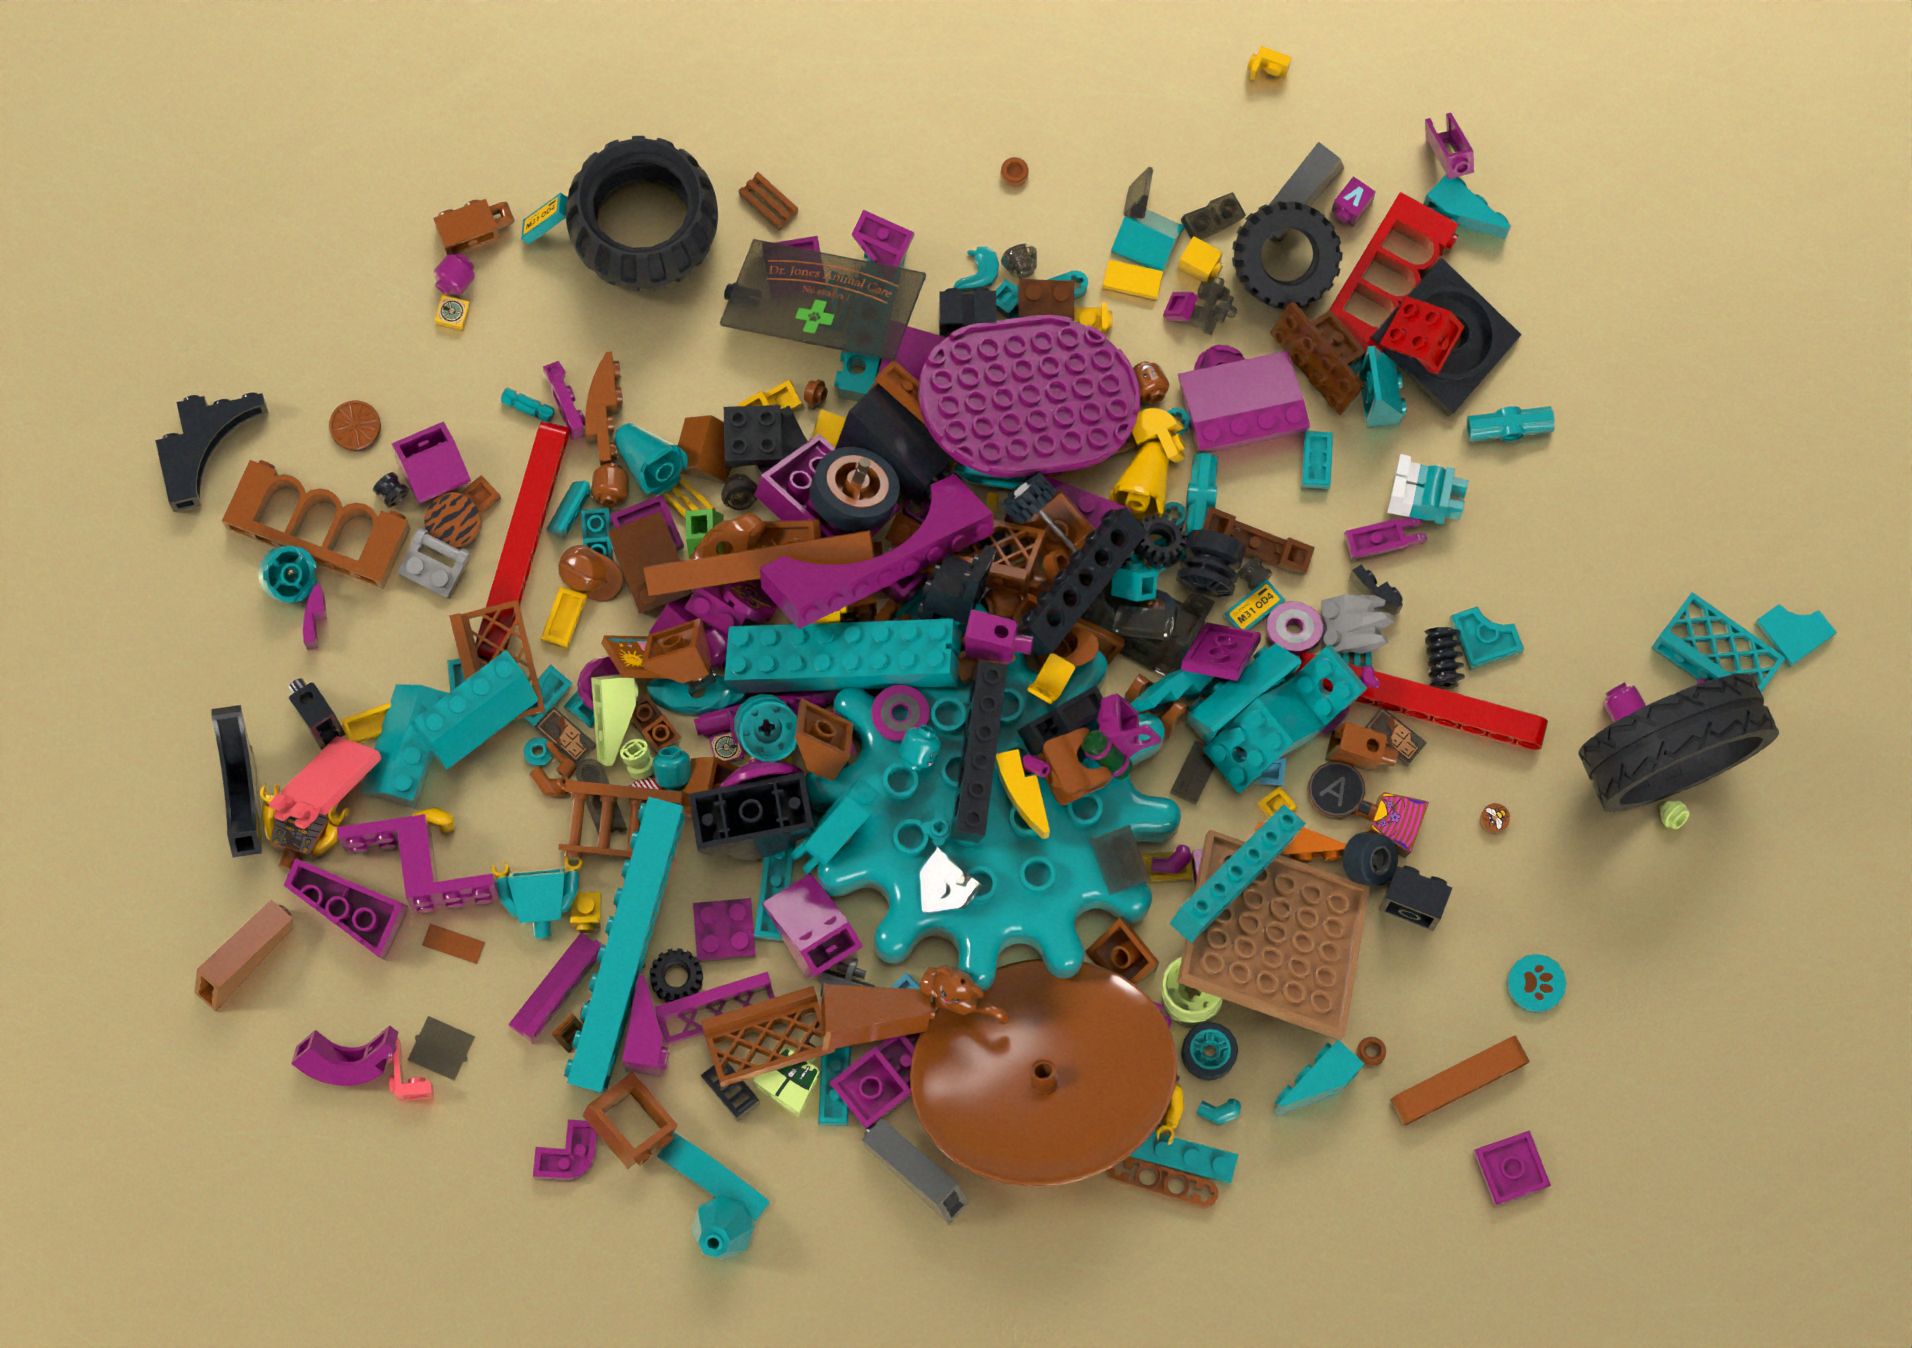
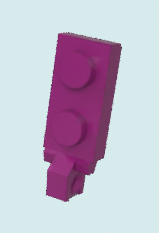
(564, 399)

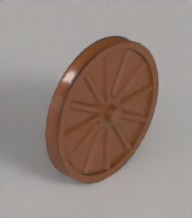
(354, 425)

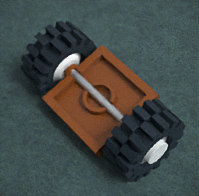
(1039, 507)

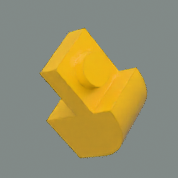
(1161, 426)

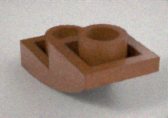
(653, 725)

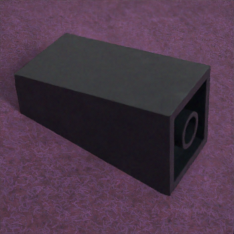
(900, 438)

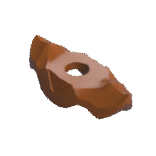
(741, 533)

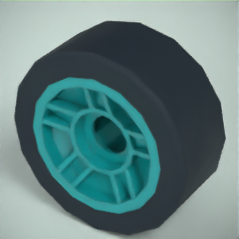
(1221, 1041)

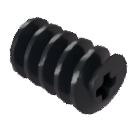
(1443, 657)

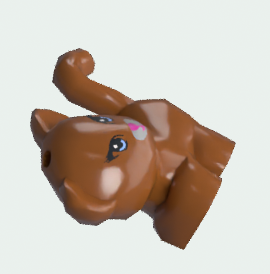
(957, 992)

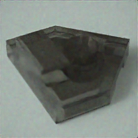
(946, 884)

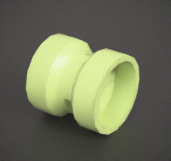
(637, 759)

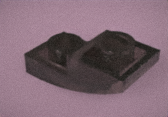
(1214, 217)

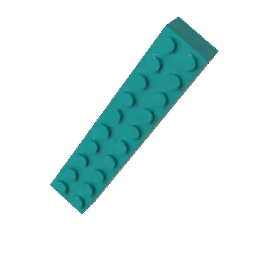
(626, 946)

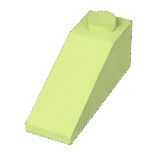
(613, 709)

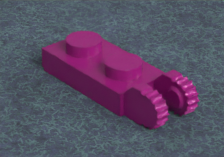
(1382, 537)

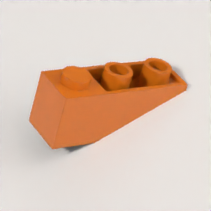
(1312, 845)

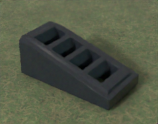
(743, 1108)

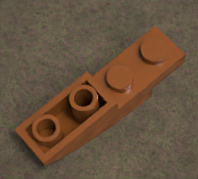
(601, 405)

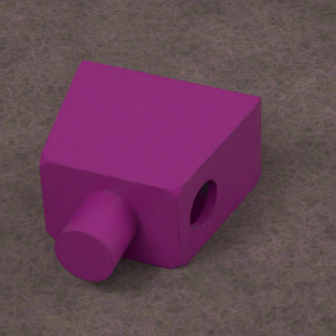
(994, 638)

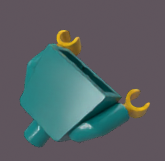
(538, 894)

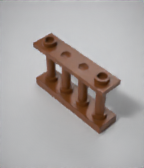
(608, 794)

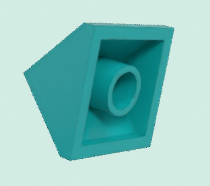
(1147, 240)

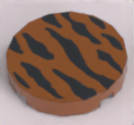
(453, 519)

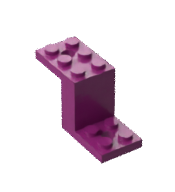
(418, 863)

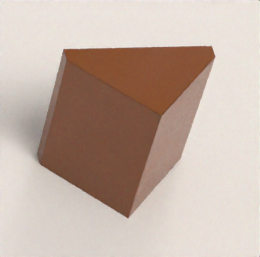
(704, 445)
(1123, 953)

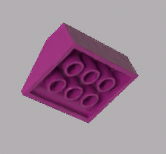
(1243, 403)
(787, 487)

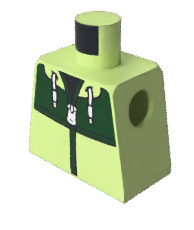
(791, 1084)

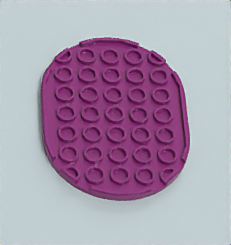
(1028, 396)

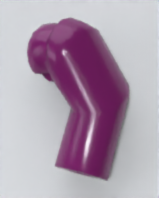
(1033, 765)
(1174, 863)

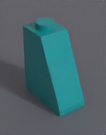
(842, 820)

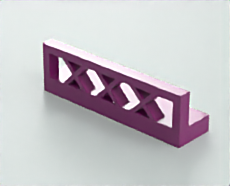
(556, 988)
(707, 1000)

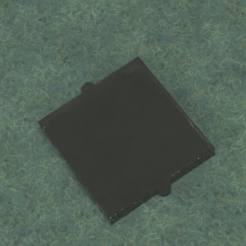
(441, 1048)

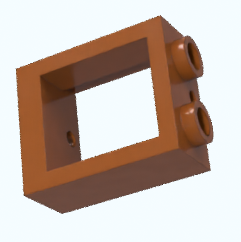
(596, 1117)

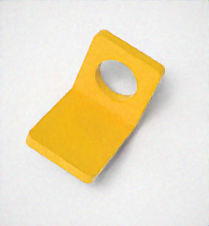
(1052, 678)

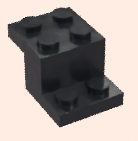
(956, 587)

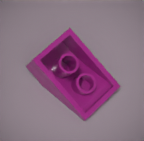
(644, 1043)

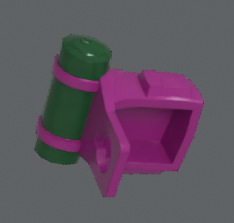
(1117, 736)

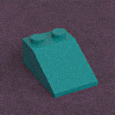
(1381, 390)

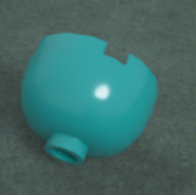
(287, 573)

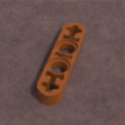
(1160, 1186)

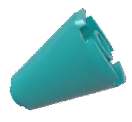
(650, 458)

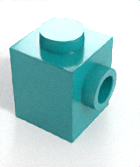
(1135, 582)

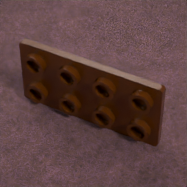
(1322, 352)

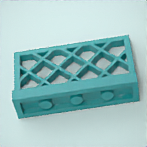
(1702, 666)

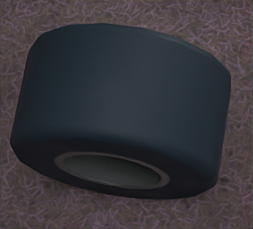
(1370, 859)

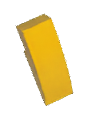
(1022, 791)

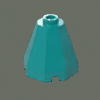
(723, 1227)

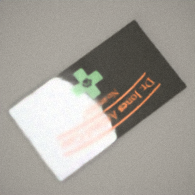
(823, 299)

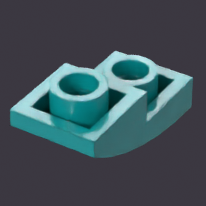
(594, 529)

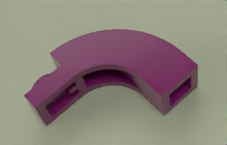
(344, 1065)

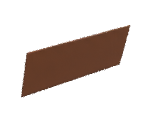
(453, 943)

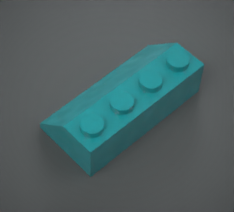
(1268, 671)
(475, 710)
(403, 752)

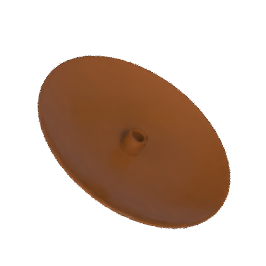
(1104, 1063)

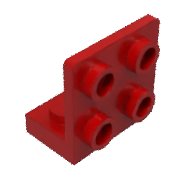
(1423, 333)

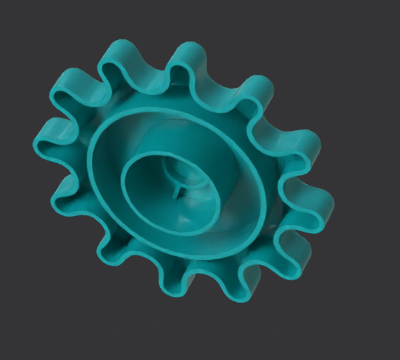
(1028, 883)

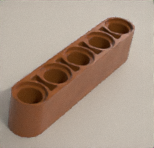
(1459, 1080)

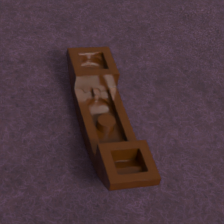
(1271, 549)

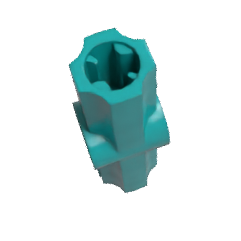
(1510, 423)
(1201, 490)

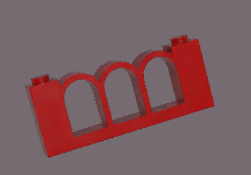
(1415, 222)

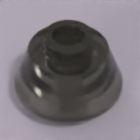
(1020, 260)
(739, 492)

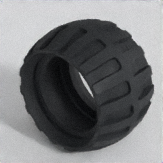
(629, 163)

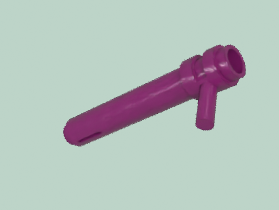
(718, 722)

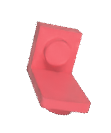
(415, 1088)

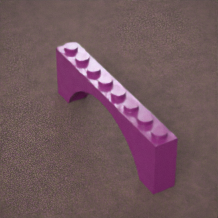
(816, 590)

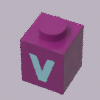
(1353, 201)

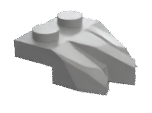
(1354, 623)

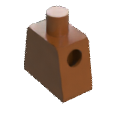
(1360, 747)

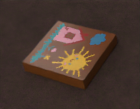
(627, 655)

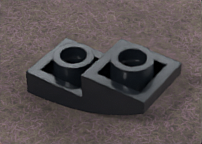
(1366, 583)

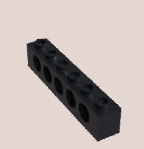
(1126, 535)
(978, 751)

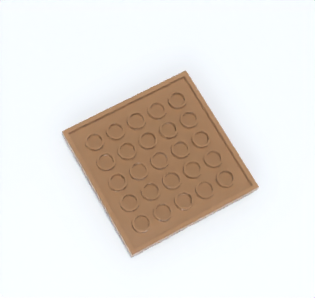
(1281, 943)

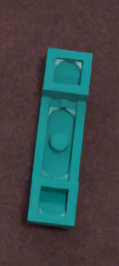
(711, 1175)

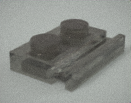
(1119, 860)

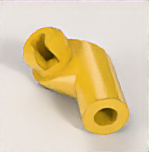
(438, 817)

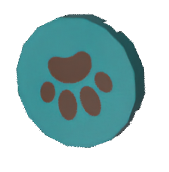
(1536, 983)

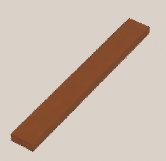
(747, 563)

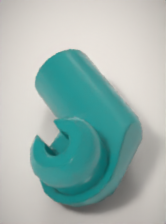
(1222, 1113)

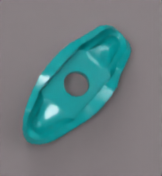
(676, 696)

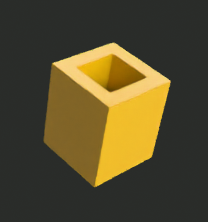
(1201, 260)

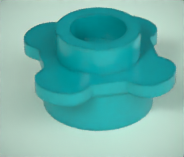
(929, 828)

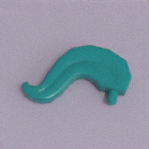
(987, 270)

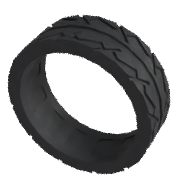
(1678, 742)

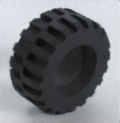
(1324, 262)

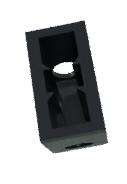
(315, 712)

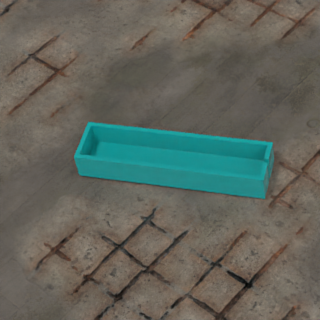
(843, 656)

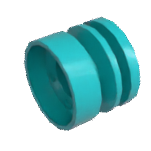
(780, 736)

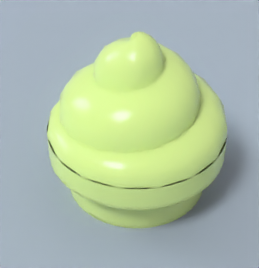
(1673, 813)

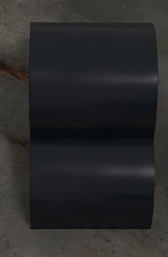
(752, 817)

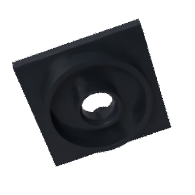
(1482, 343)

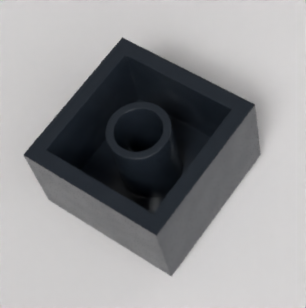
(1416, 897)

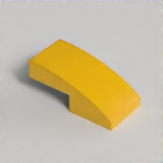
(783, 395)

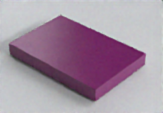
(1221, 651)

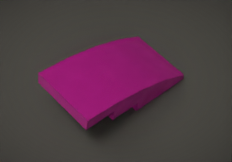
(878, 1079)

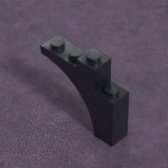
(203, 427)
(239, 781)

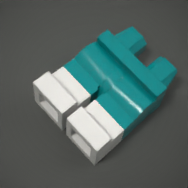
(1426, 491)

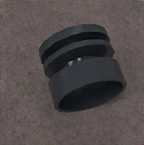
(1211, 563)

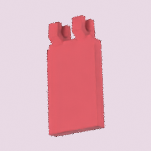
(324, 781)

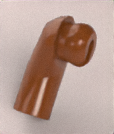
(548, 786)

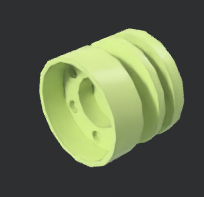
(1182, 1009)

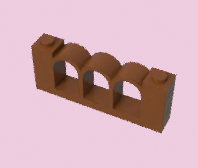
(262, 482)

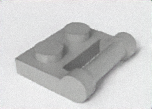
(429, 571)

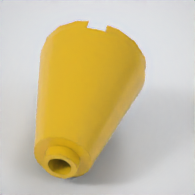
(1144, 482)

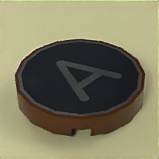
(1336, 789)

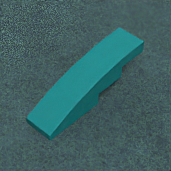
(1170, 689)

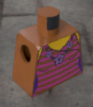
(1394, 817)

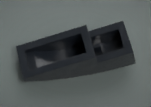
(1062, 720)

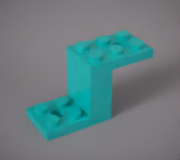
(1284, 719)

